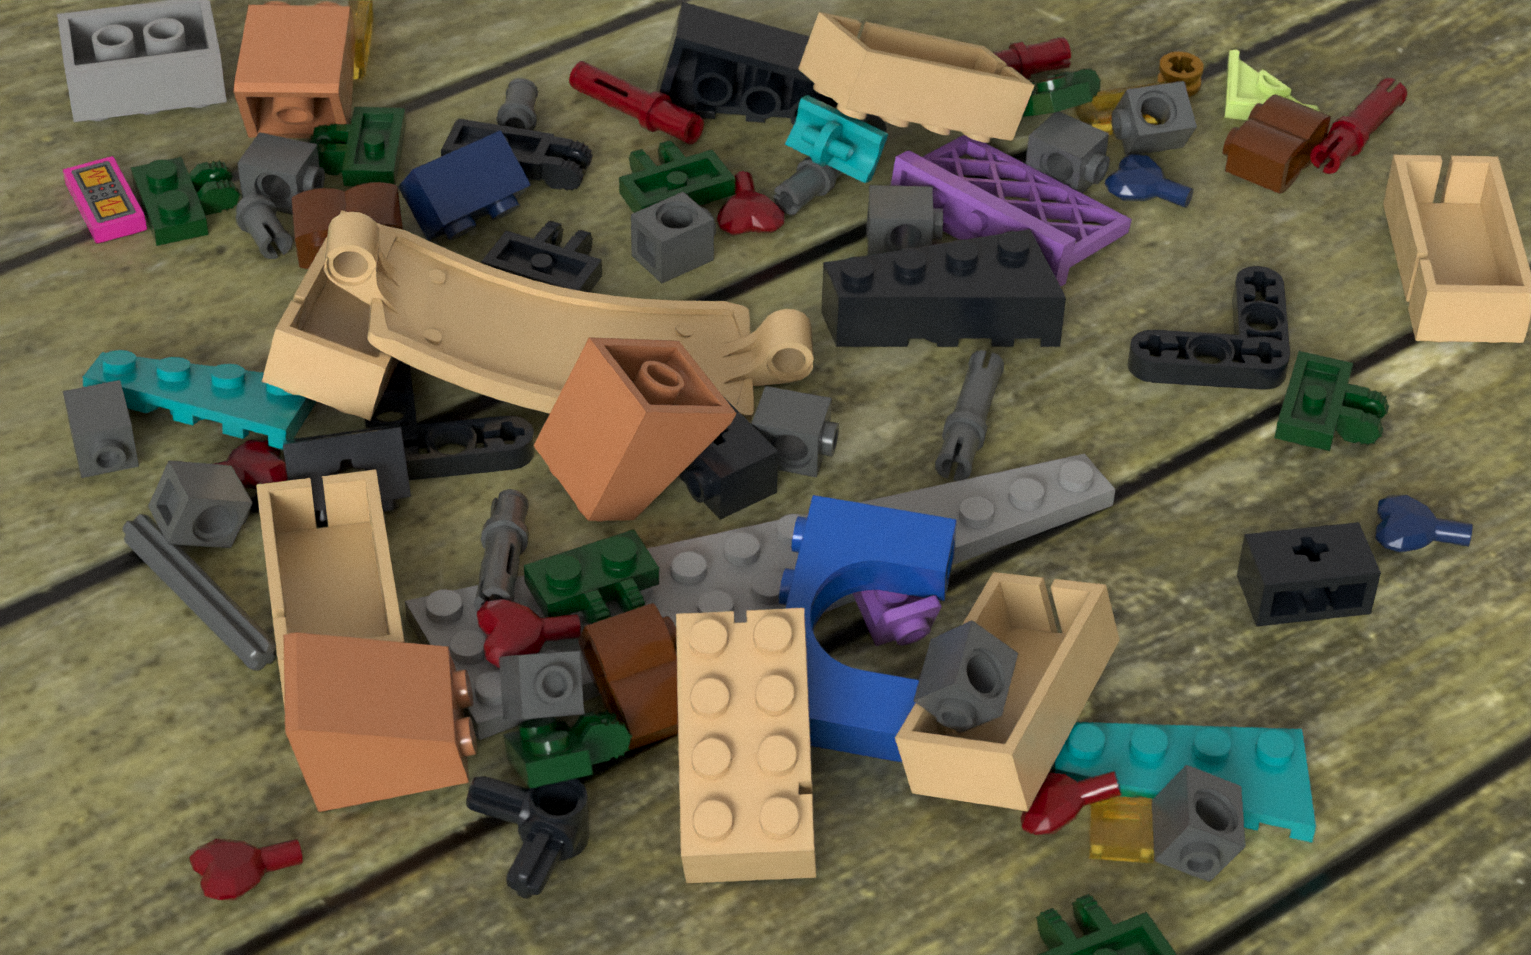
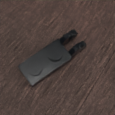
(540, 154)

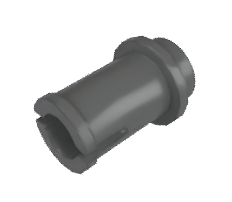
(519, 105)
(258, 217)

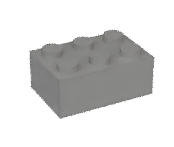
(141, 59)

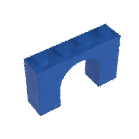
(852, 550)

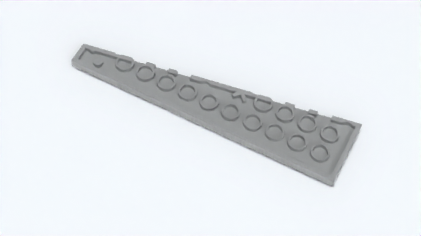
(746, 565)

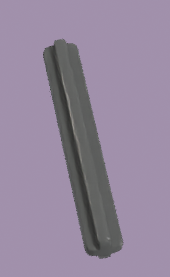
(200, 593)

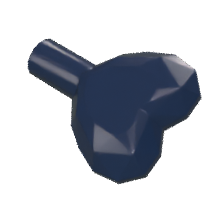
(1143, 180)
(1412, 526)

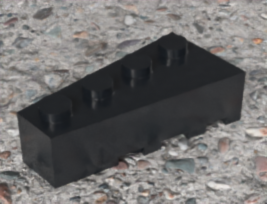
(735, 67)
(945, 293)

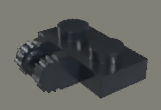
(545, 260)

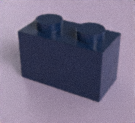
(464, 187)

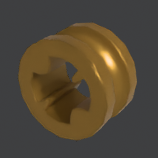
(1182, 67)

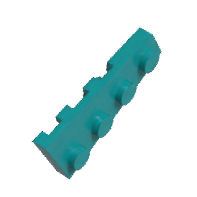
(204, 392)
(1146, 757)

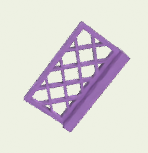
(980, 209)

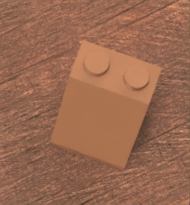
(295, 68)
(629, 424)
(375, 717)

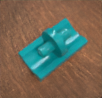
(836, 139)

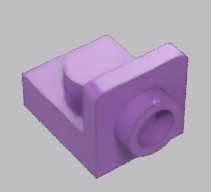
(897, 615)

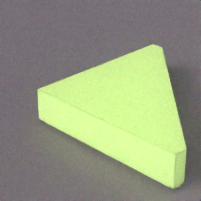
(1248, 87)

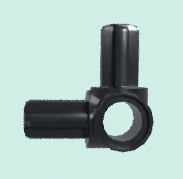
(549, 820)

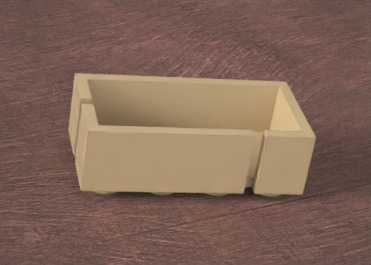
(914, 79)
(1458, 256)
(325, 349)
(330, 576)
(1051, 682)
(744, 747)

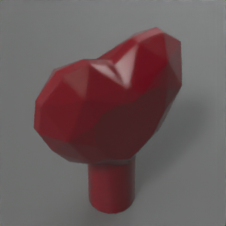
(749, 210)
(257, 463)
(519, 630)
(1063, 799)
(236, 867)

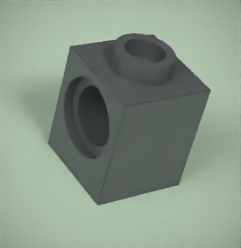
(1163, 102)
(1069, 151)
(279, 169)
(901, 218)
(672, 237)
(798, 428)
(101, 429)
(200, 504)
(966, 677)
(541, 685)
(1198, 823)

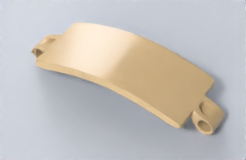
(525, 336)

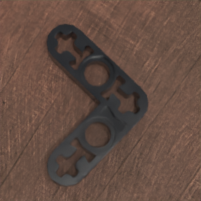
(1245, 345)
(432, 436)

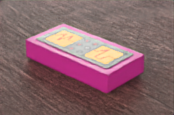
(104, 199)

